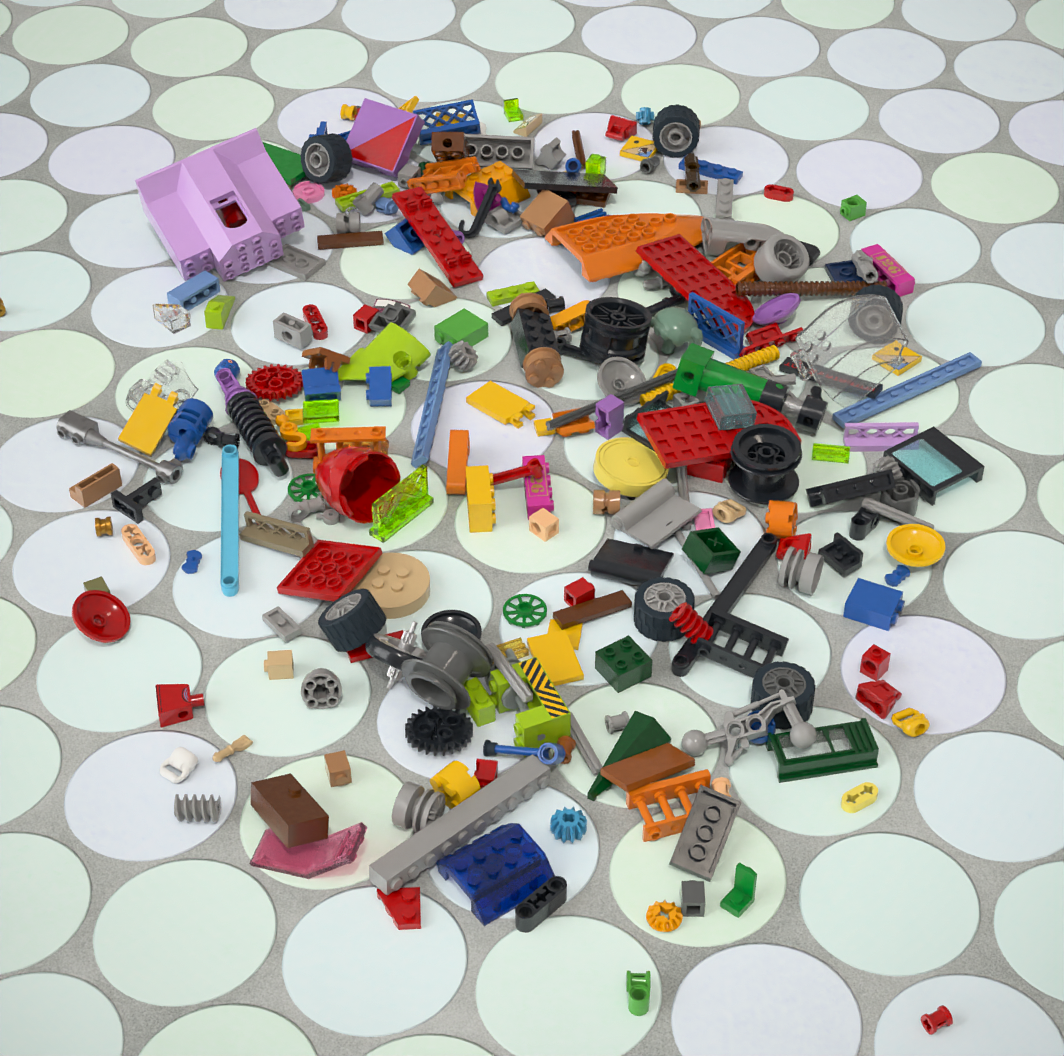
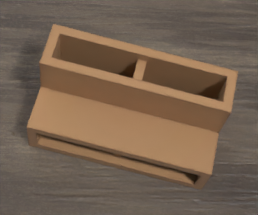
(96, 485)

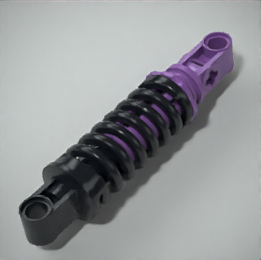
(253, 424)

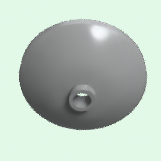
(619, 374)

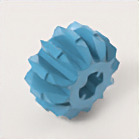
(568, 824)

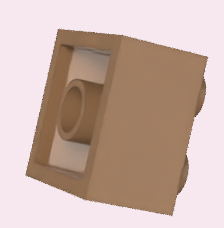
(430, 289)

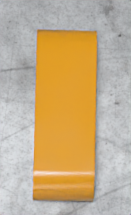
(571, 317)

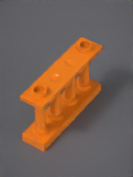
(346, 434)
(659, 793)

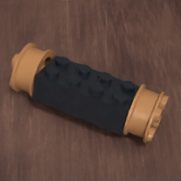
(535, 340)

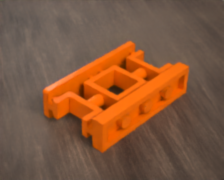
(445, 175)
(728, 263)

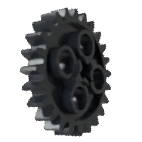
(438, 730)

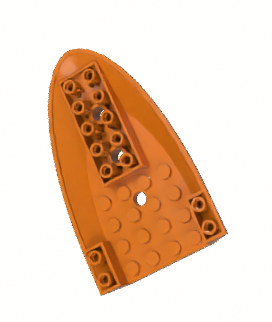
(609, 242)

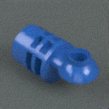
(189, 427)

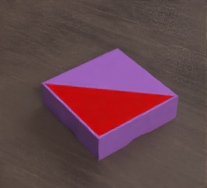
(383, 137)

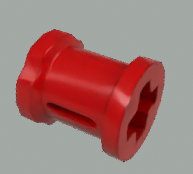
(937, 1019)

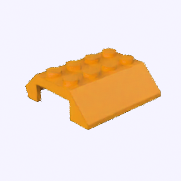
(510, 187)

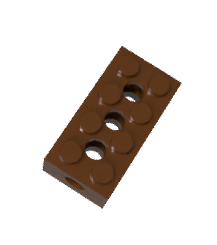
(449, 146)

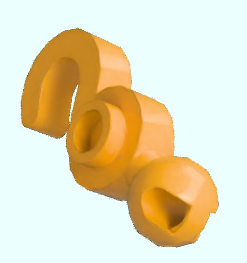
(290, 432)

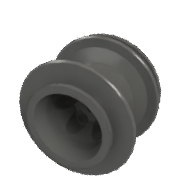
(448, 664)

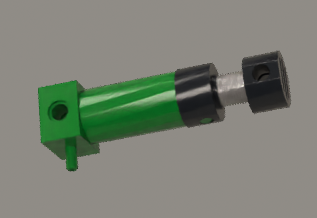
(699, 371)

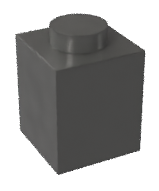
(692, 898)

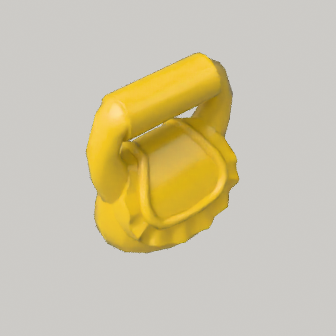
(911, 726)

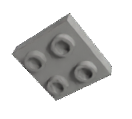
(503, 220)

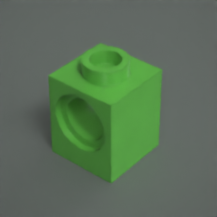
(853, 207)

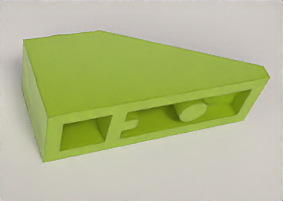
(218, 311)

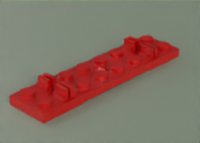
(437, 236)

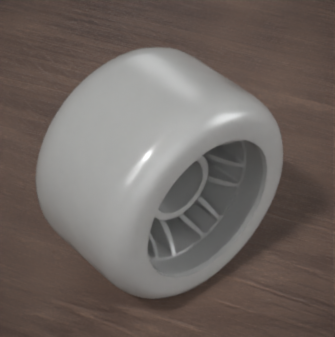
(781, 259)

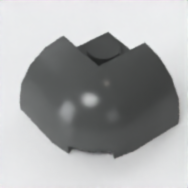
(400, 316)

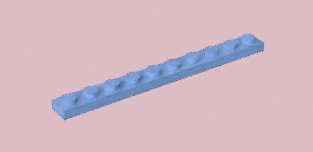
(907, 389)
(432, 406)

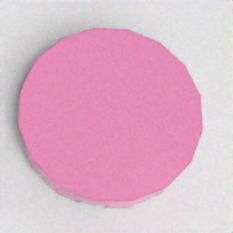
(309, 191)

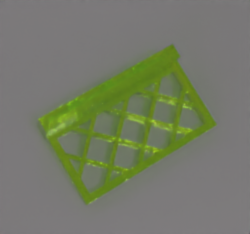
(408, 508)

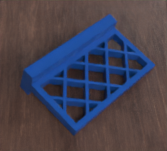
(467, 127)
(711, 333)

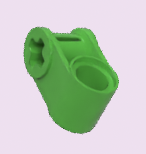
(638, 989)

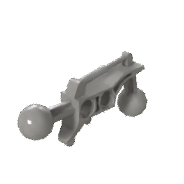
(801, 734)

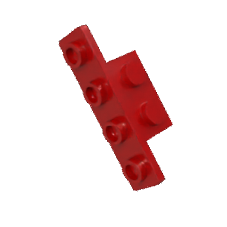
(768, 336)

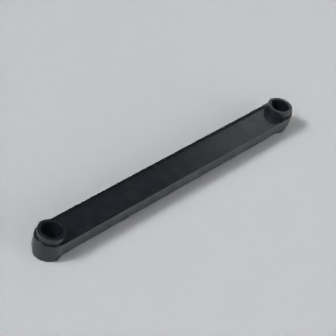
(729, 597)

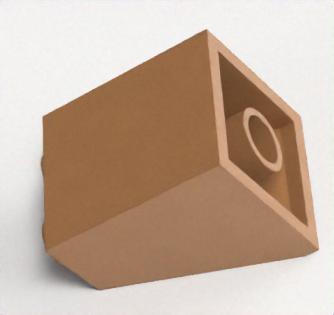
(547, 213)

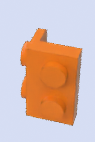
(582, 425)

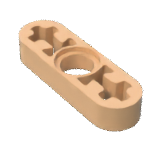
(138, 550)

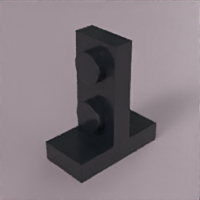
(134, 502)

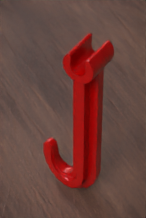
(532, 468)

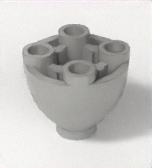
(321, 689)

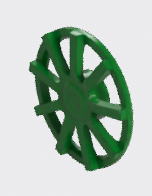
(307, 487)
(525, 610)

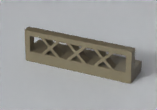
(277, 537)

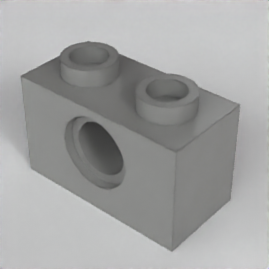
(292, 330)

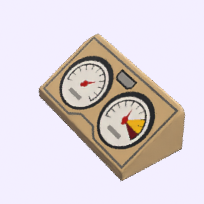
(529, 125)

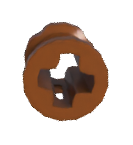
(568, 744)

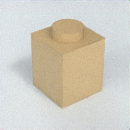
(279, 664)

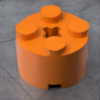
(782, 518)

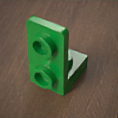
(743, 893)

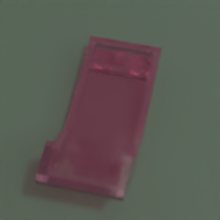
(310, 858)

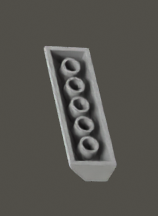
(511, 150)

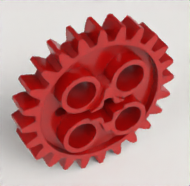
(274, 382)

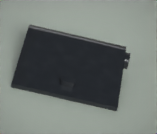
(629, 562)

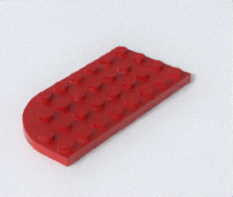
(692, 272)
(691, 436)

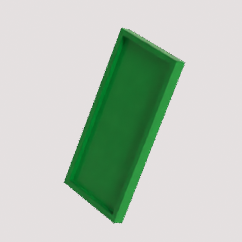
(286, 162)

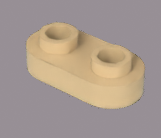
(271, 410)

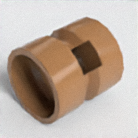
(606, 502)

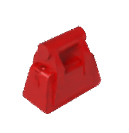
(620, 128)
(800, 541)
(878, 697)

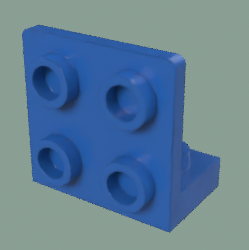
(320, 384)

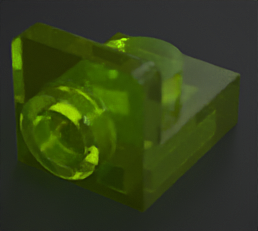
(512, 110)

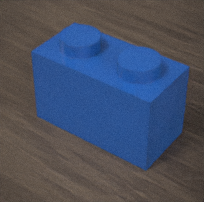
(380, 386)

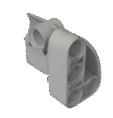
(719, 231)

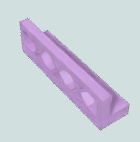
(879, 440)

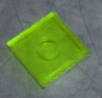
(321, 411)

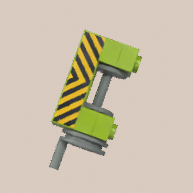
(542, 718)

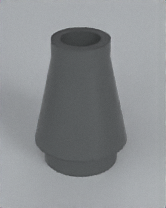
(649, 164)

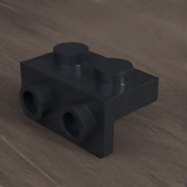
(842, 555)

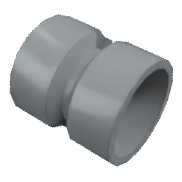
(348, 223)

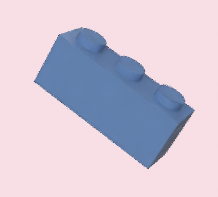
(194, 290)

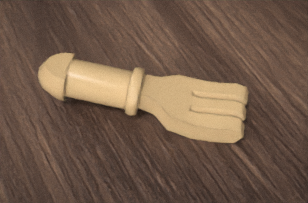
(238, 745)

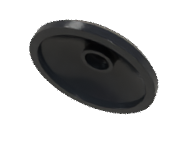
(457, 618)

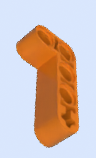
(457, 461)

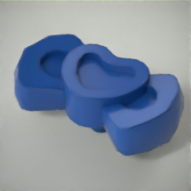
(192, 561)
(897, 575)

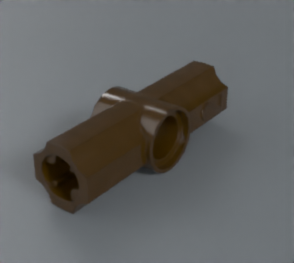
(692, 174)

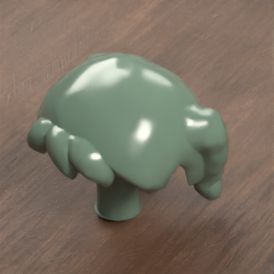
(676, 328)

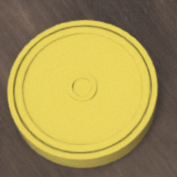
(627, 466)

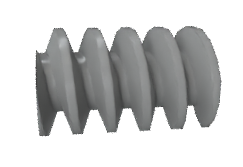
(197, 808)

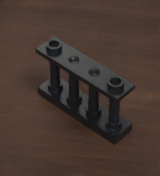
(850, 488)
(746, 631)

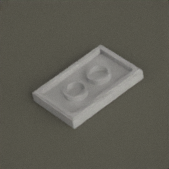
(297, 262)

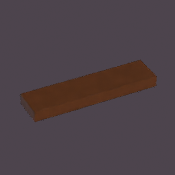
(349, 240)
(592, 609)

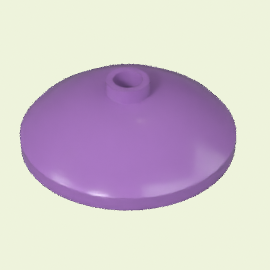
(777, 309)

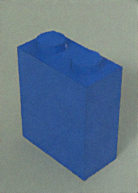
(874, 604)

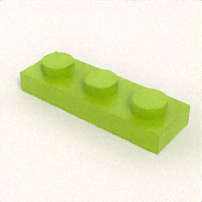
(508, 294)

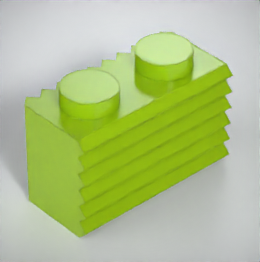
(481, 706)

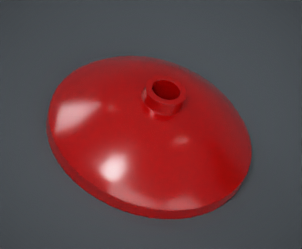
(101, 616)

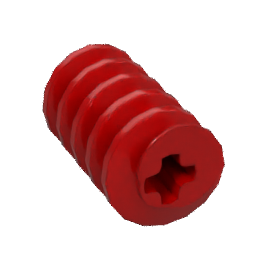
(691, 623)

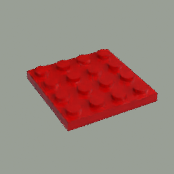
(329, 570)

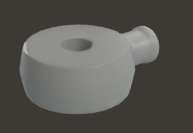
(329, 516)

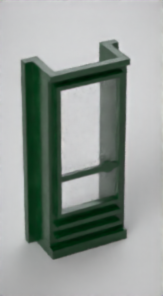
(835, 751)

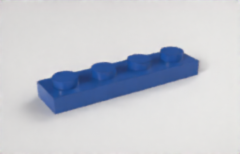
(716, 171)

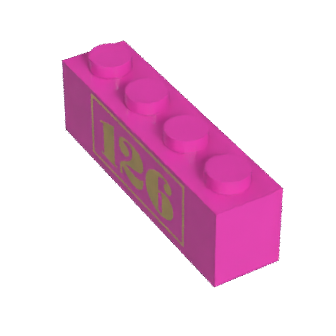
(890, 270)
(536, 489)

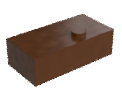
(289, 810)

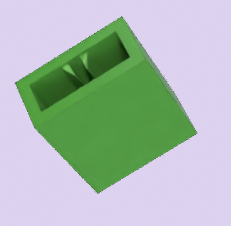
(463, 327)

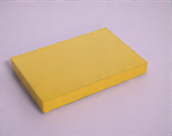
(556, 657)

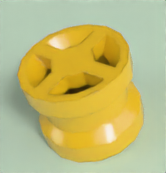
(348, 112)

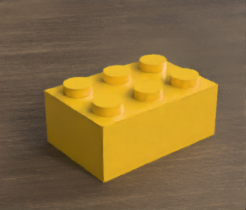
(480, 499)

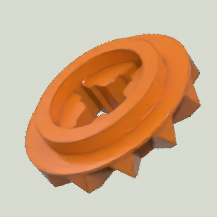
(343, 190)

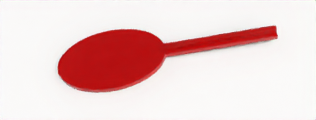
(248, 482)

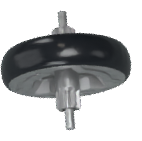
(394, 651)

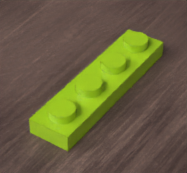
(347, 201)

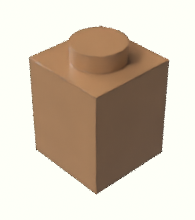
(337, 768)

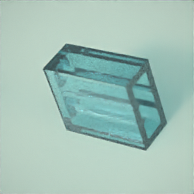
(730, 406)

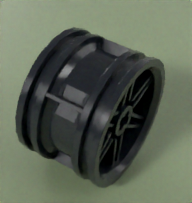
(615, 330)

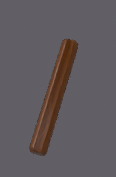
(578, 147)

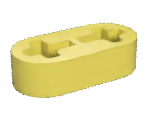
(857, 795)

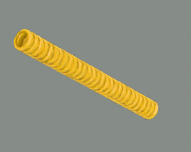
(744, 363)

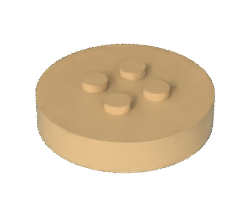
(397, 584)

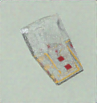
(172, 316)

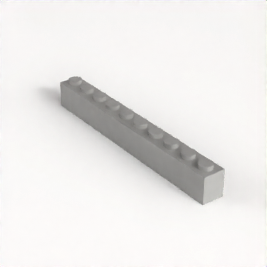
(459, 825)

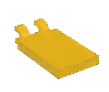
(501, 404)
(149, 421)

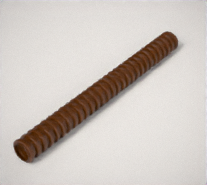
(802, 288)

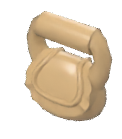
(728, 511)

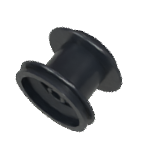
(765, 463)

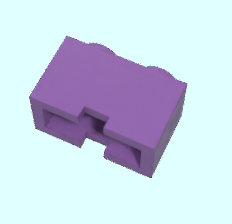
(610, 416)

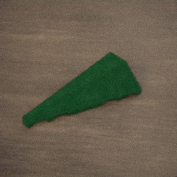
(638, 736)

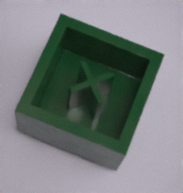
(711, 550)
(623, 664)

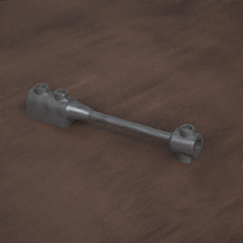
(87, 431)

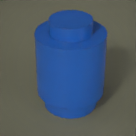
(573, 165)

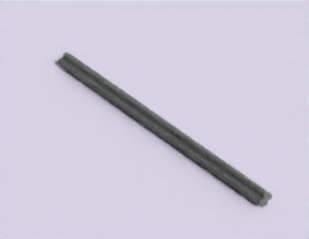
(623, 395)

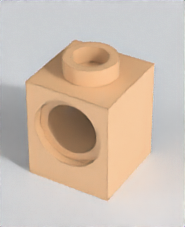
(544, 524)

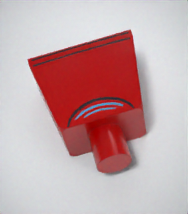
(176, 703)

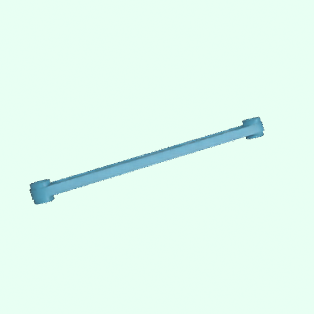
(230, 521)

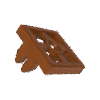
(325, 358)

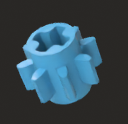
(645, 116)

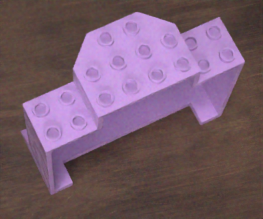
(185, 198)

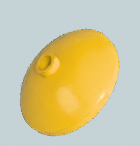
(915, 545)

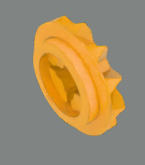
(660, 922)

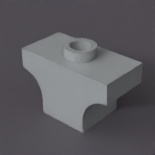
(551, 154)

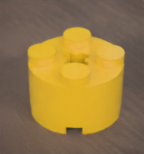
(455, 783)

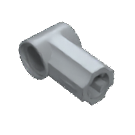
(365, 201)

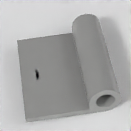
(655, 514)

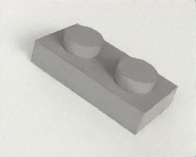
(282, 624)

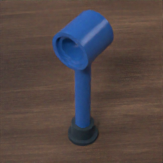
(493, 748)

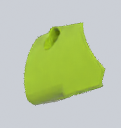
(389, 348)

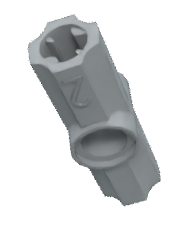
(864, 266)

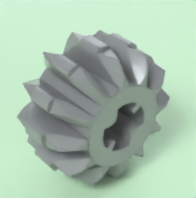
(463, 355)
(887, 463)

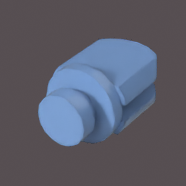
(386, 206)

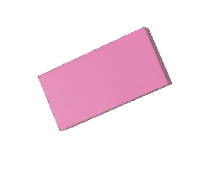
(704, 519)

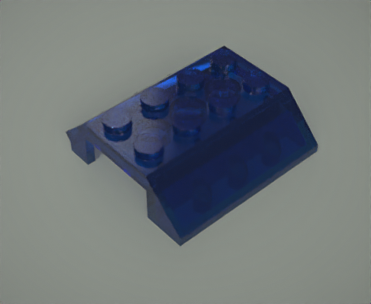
(497, 870)

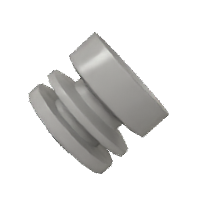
(797, 569)
(417, 807)

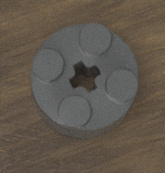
(903, 497)

